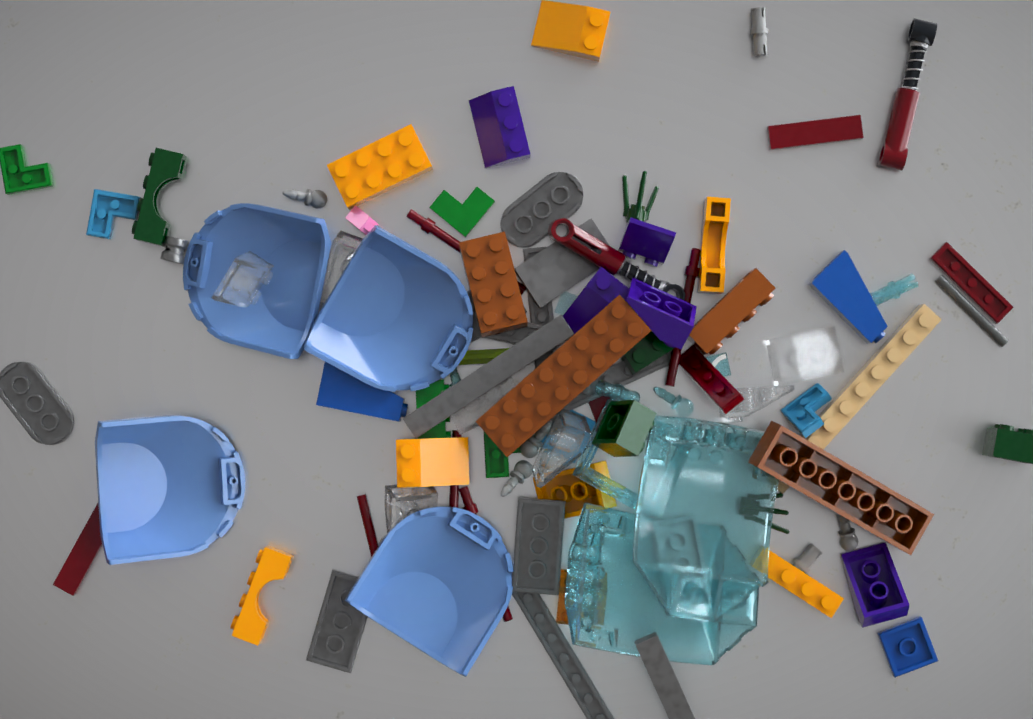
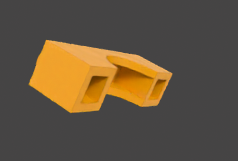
(713, 245)
(803, 585)
(251, 622)

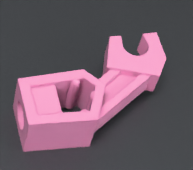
(361, 220)

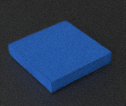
(907, 646)

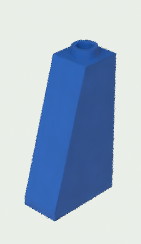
(848, 296)
(350, 394)

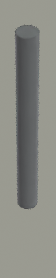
(972, 311)

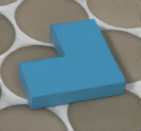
(106, 207)
(802, 410)

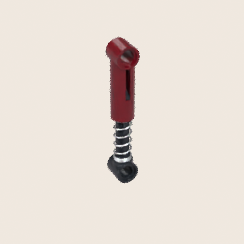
(895, 148)
(606, 256)

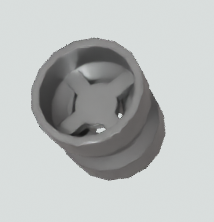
(174, 250)

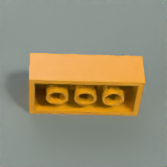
(379, 166)

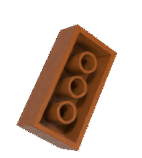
(493, 284)
(733, 308)

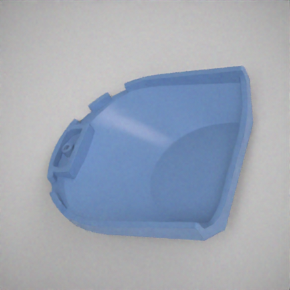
(288, 303)
(393, 317)
(164, 487)
(438, 584)

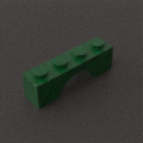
(165, 168)

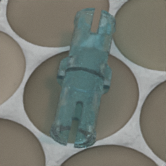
(894, 289)
(617, 390)

